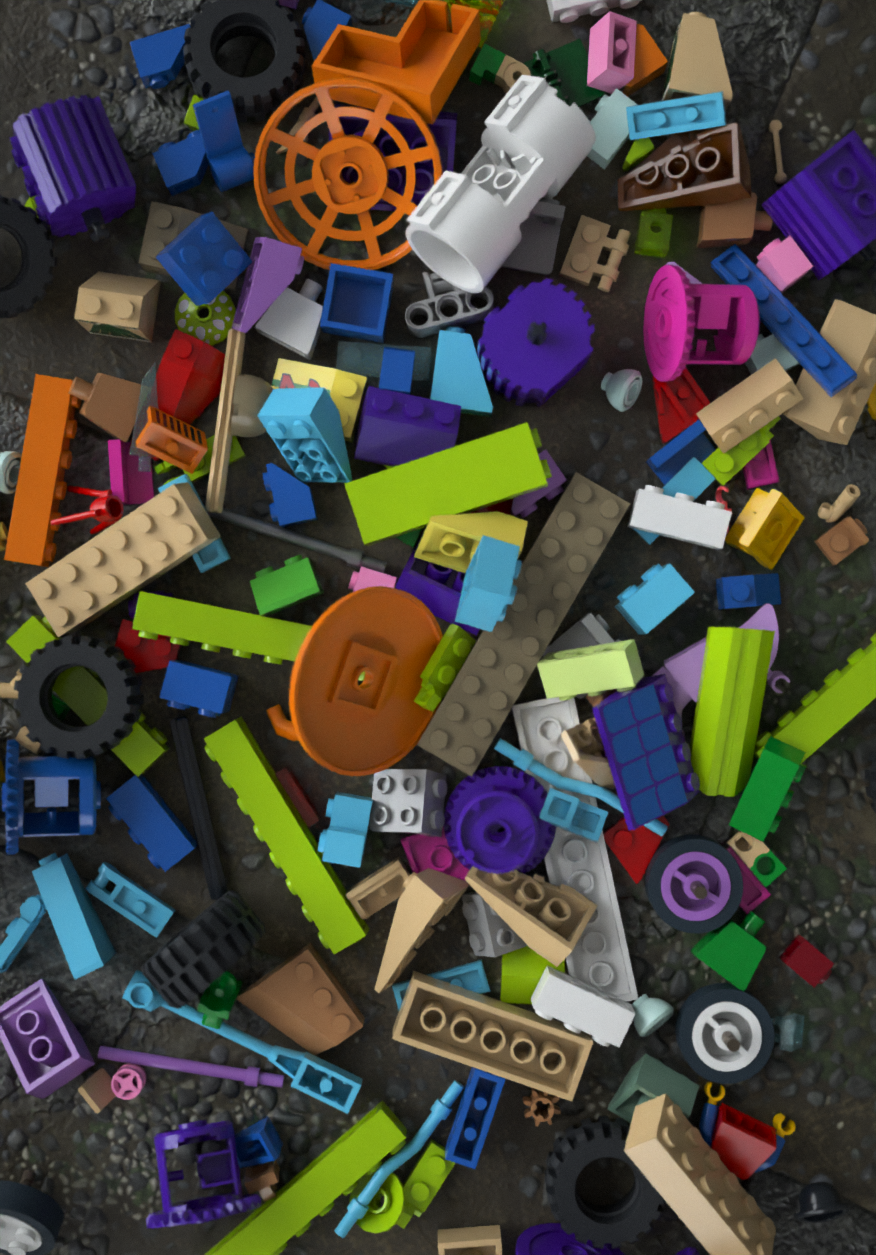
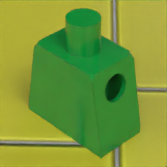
(733, 950)

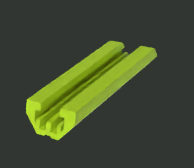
(729, 707)

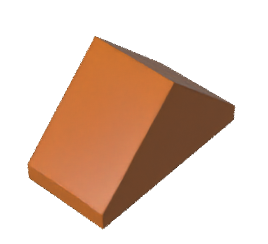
(648, 61)

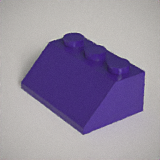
(403, 427)
(435, 586)

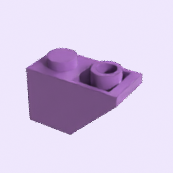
(526, 504)

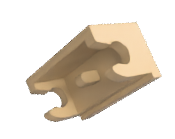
(378, 888)

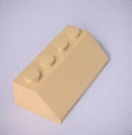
(853, 337)

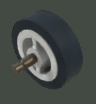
(724, 1033)
(27, 1218)

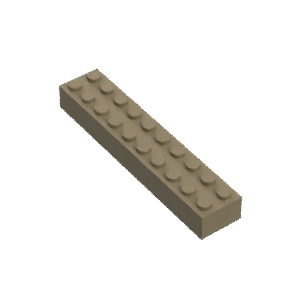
(508, 654)

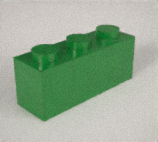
(768, 789)

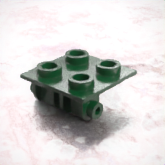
(565, 71)

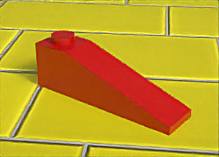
(188, 377)

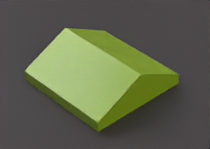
(521, 974)

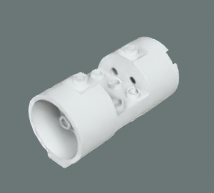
(526, 154)

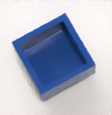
(204, 259)
(357, 303)
(199, 687)

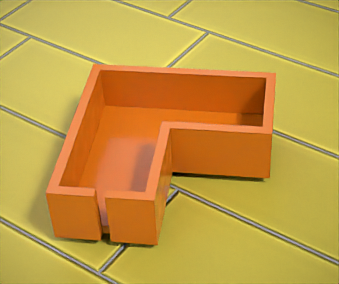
(416, 64)

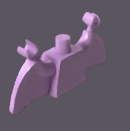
(685, 667)

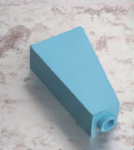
(73, 915)

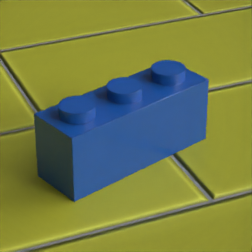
(151, 822)
(473, 1118)

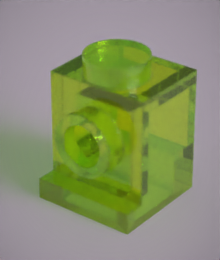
(653, 243)

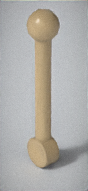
(774, 127)

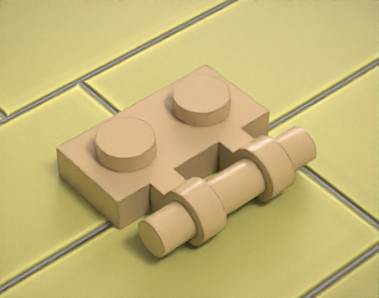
(586, 248)

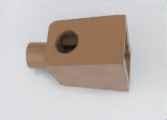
(731, 223)
(108, 403)

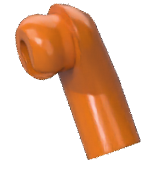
(280, 724)

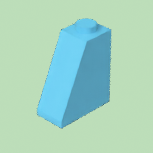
(459, 374)

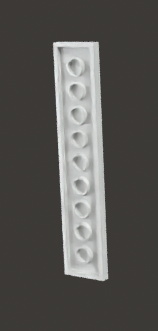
(602, 950)

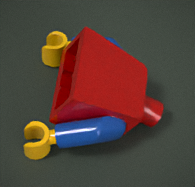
(739, 1139)

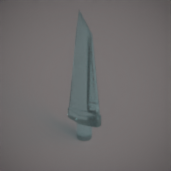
(147, 397)

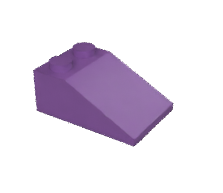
(265, 279)
(42, 1041)

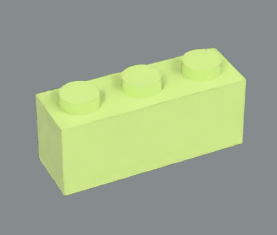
(591, 670)

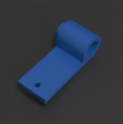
(223, 143)

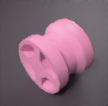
(124, 1086)

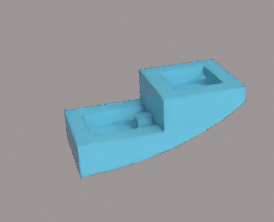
(573, 815)

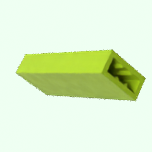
(448, 483)

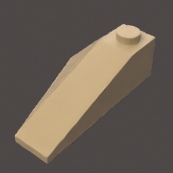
(420, 906)

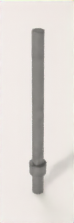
(354, 557)

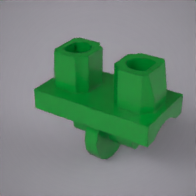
(219, 1000)

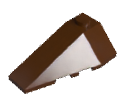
(700, 173)

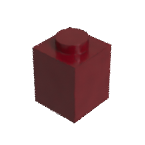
(807, 961)

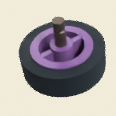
(694, 884)

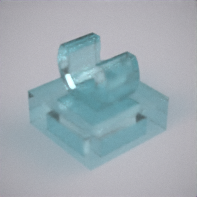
(791, 1031)

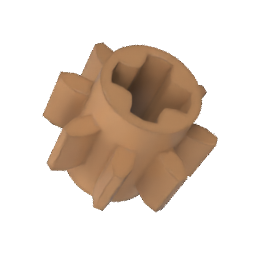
(539, 1114)

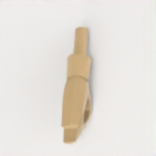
(306, 114)

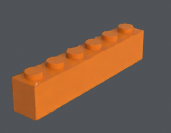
(42, 472)

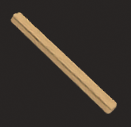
(223, 435)

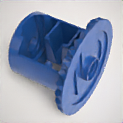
(51, 791)

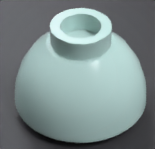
(622, 388)
(9, 471)
(650, 1014)

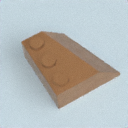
(305, 1002)

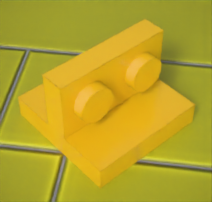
(765, 527)

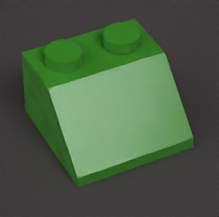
(285, 586)

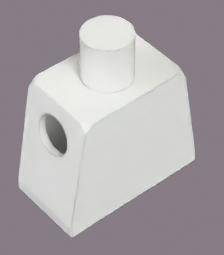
(294, 319)

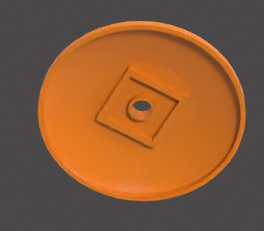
(373, 723)

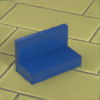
(679, 451)

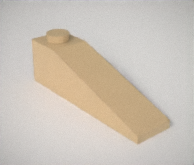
(589, 753)
(540, 913)

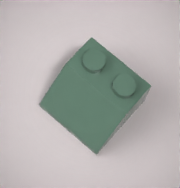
(648, 1080)

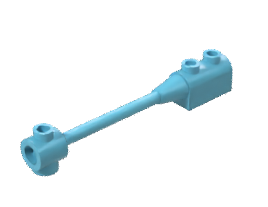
(308, 1071)

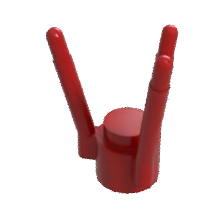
(105, 509)

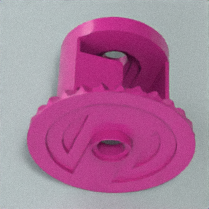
(677, 307)

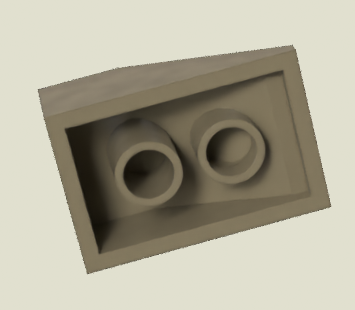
(164, 225)

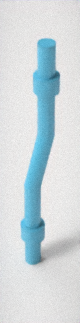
(524, 760)
(359, 1205)

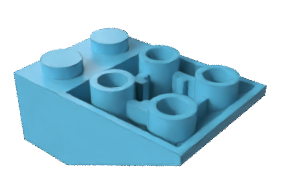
(308, 433)

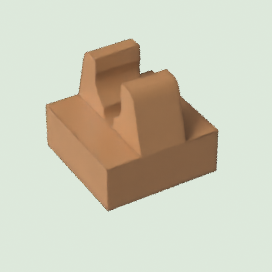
(263, 1179)

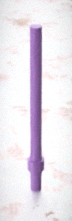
(251, 1076)

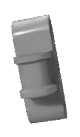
(440, 296)

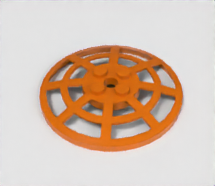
(327, 172)

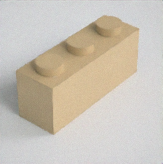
(749, 405)

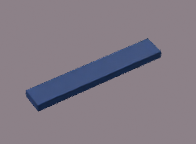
(786, 322)

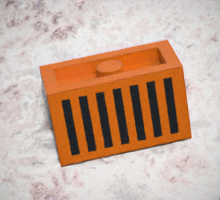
(172, 440)

